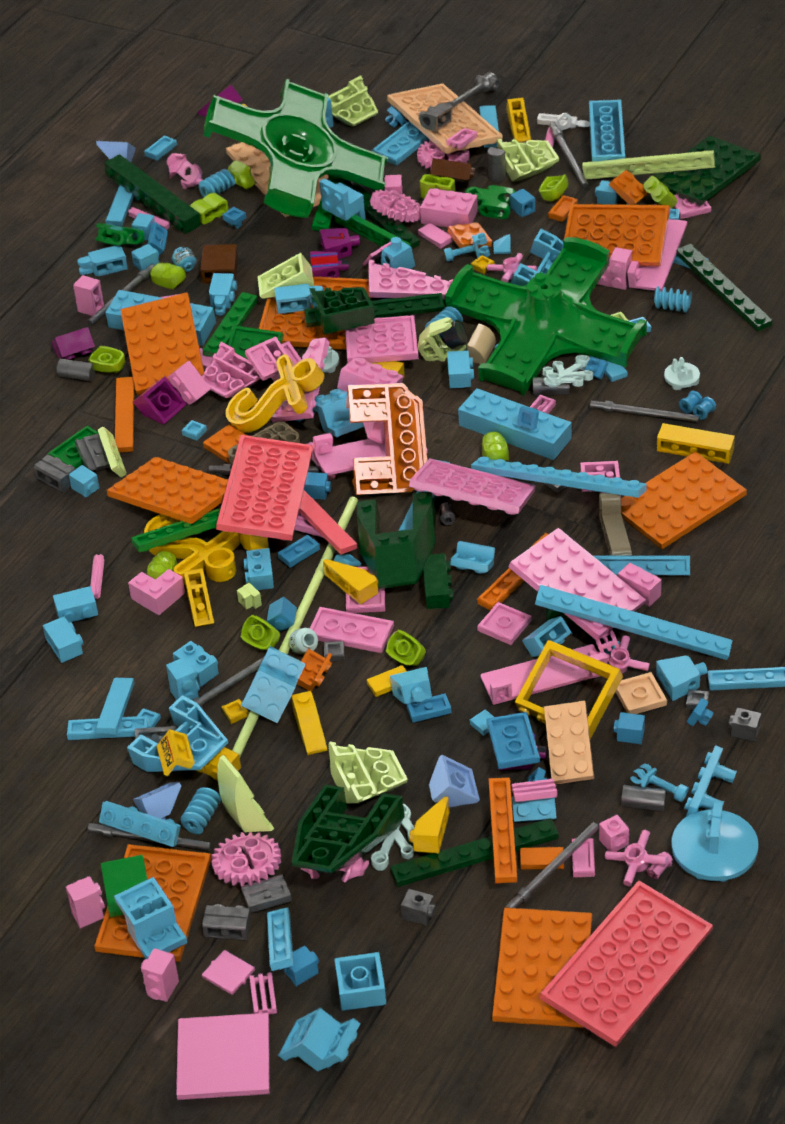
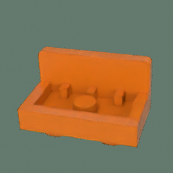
(313, 669)

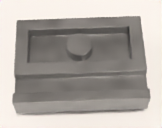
(92, 452)
(266, 894)

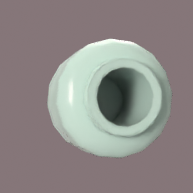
(303, 639)

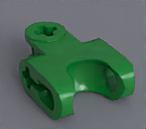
(493, 200)
(118, 235)

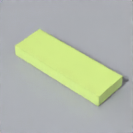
(112, 451)

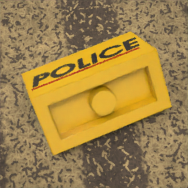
(175, 750)

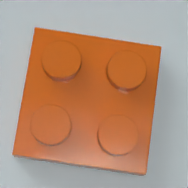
(628, 188)
(463, 234)
(222, 441)

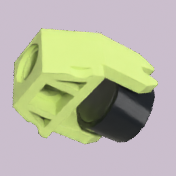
(433, 347)

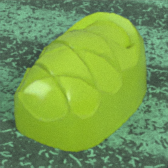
(241, 174)
(553, 187)
(167, 275)
(107, 359)
(495, 446)
(161, 563)
(259, 633)
(405, 648)

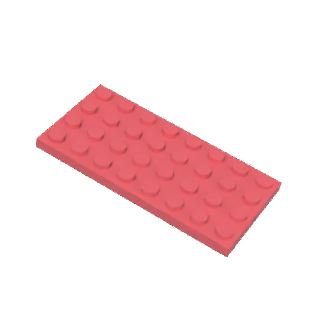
(265, 488)
(626, 963)

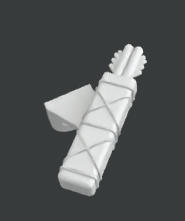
(562, 121)

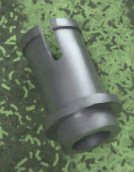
(447, 516)

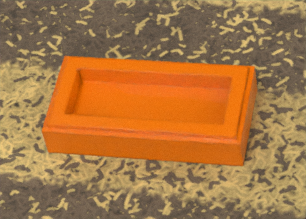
(561, 208)
(539, 857)

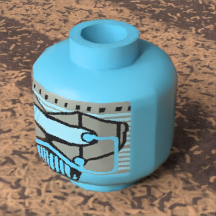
(184, 258)

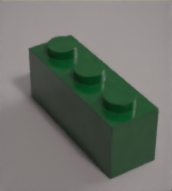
(437, 582)

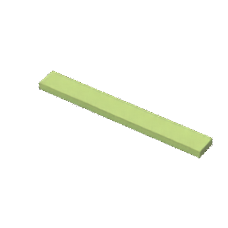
(649, 164)

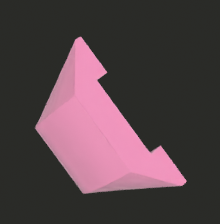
(229, 372)

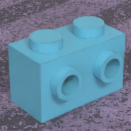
(459, 369)
(260, 569)
(76, 604)
(552, 630)
(63, 639)
(205, 664)
(182, 679)

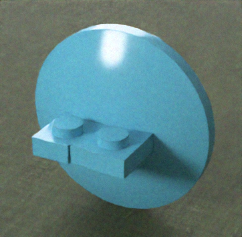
(714, 844)

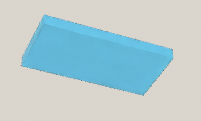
(401, 143)

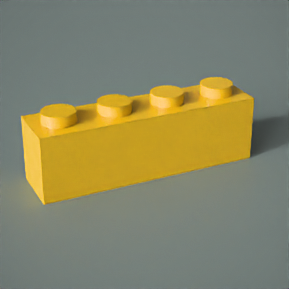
(686, 441)

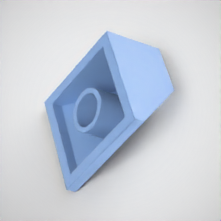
(113, 149)
(453, 781)
(158, 801)

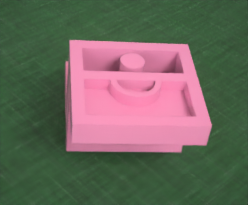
(264, 357)

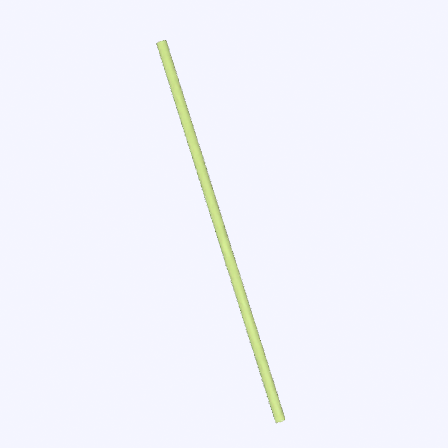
(300, 615)

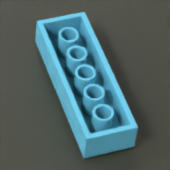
(606, 130)
(203, 315)
(492, 413)

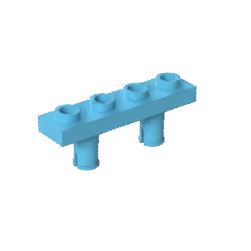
(705, 775)
(140, 823)

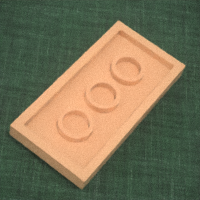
(569, 742)

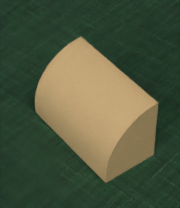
(481, 344)

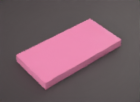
(352, 628)

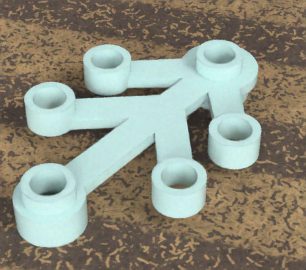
(555, 379)
(382, 855)

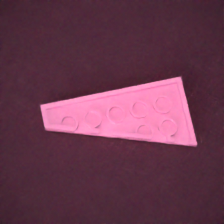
(403, 282)
(318, 351)

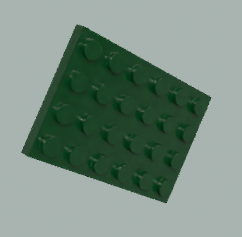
(702, 184)

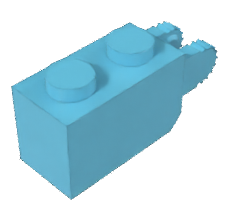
(103, 261)
(222, 292)
(294, 297)

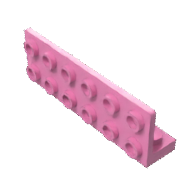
(652, 276)
(340, 457)
(507, 682)

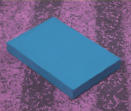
(513, 740)

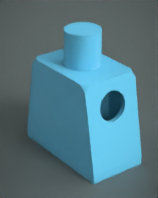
(398, 254)
(679, 675)
(411, 686)

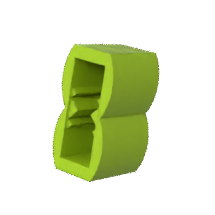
(432, 181)
(659, 192)
(210, 207)

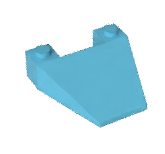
(544, 246)
(202, 735)

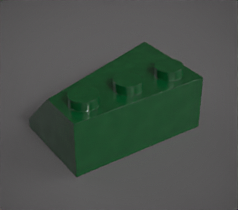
(342, 308)

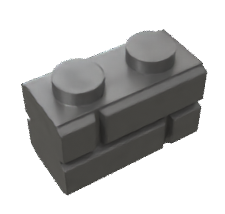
(54, 472)
(227, 922)

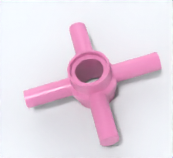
(509, 267)
(620, 657)
(636, 857)

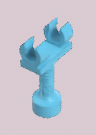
(479, 239)
(679, 791)

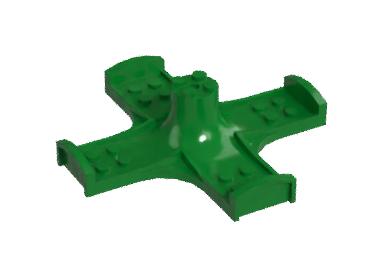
(297, 146)
(545, 316)

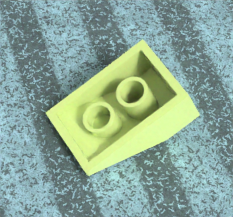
(289, 273)

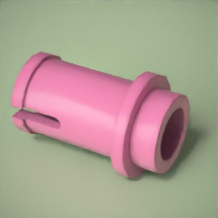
(657, 869)

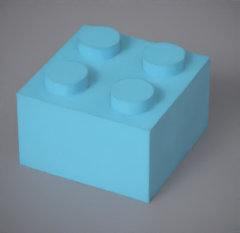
(360, 981)

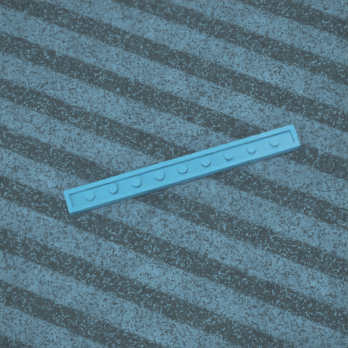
(560, 477)
(633, 622)

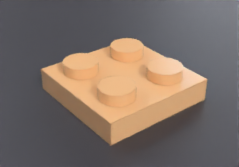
(640, 694)

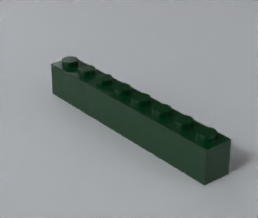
(152, 194)

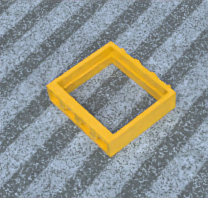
(578, 659)

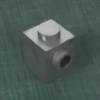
(745, 724)
(418, 907)

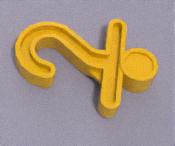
(291, 386)
(212, 556)

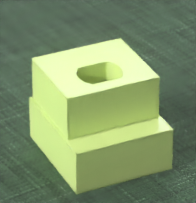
(249, 596)

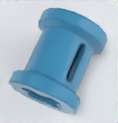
(687, 404)
(702, 410)

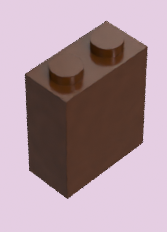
(452, 169)
(218, 260)

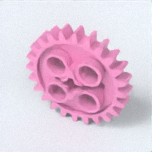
(431, 150)
(396, 206)
(233, 865)

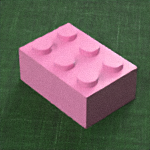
(448, 208)
(363, 373)

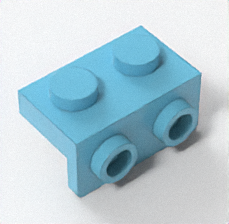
(474, 557)
(534, 810)

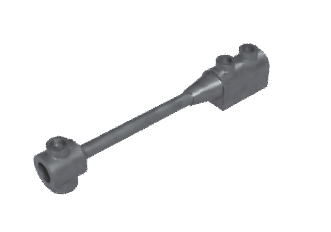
(441, 114)

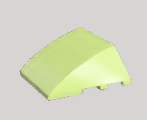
(353, 103)
(527, 158)
(365, 771)
(239, 799)

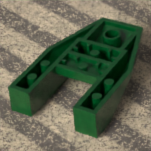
(399, 555)
(333, 840)

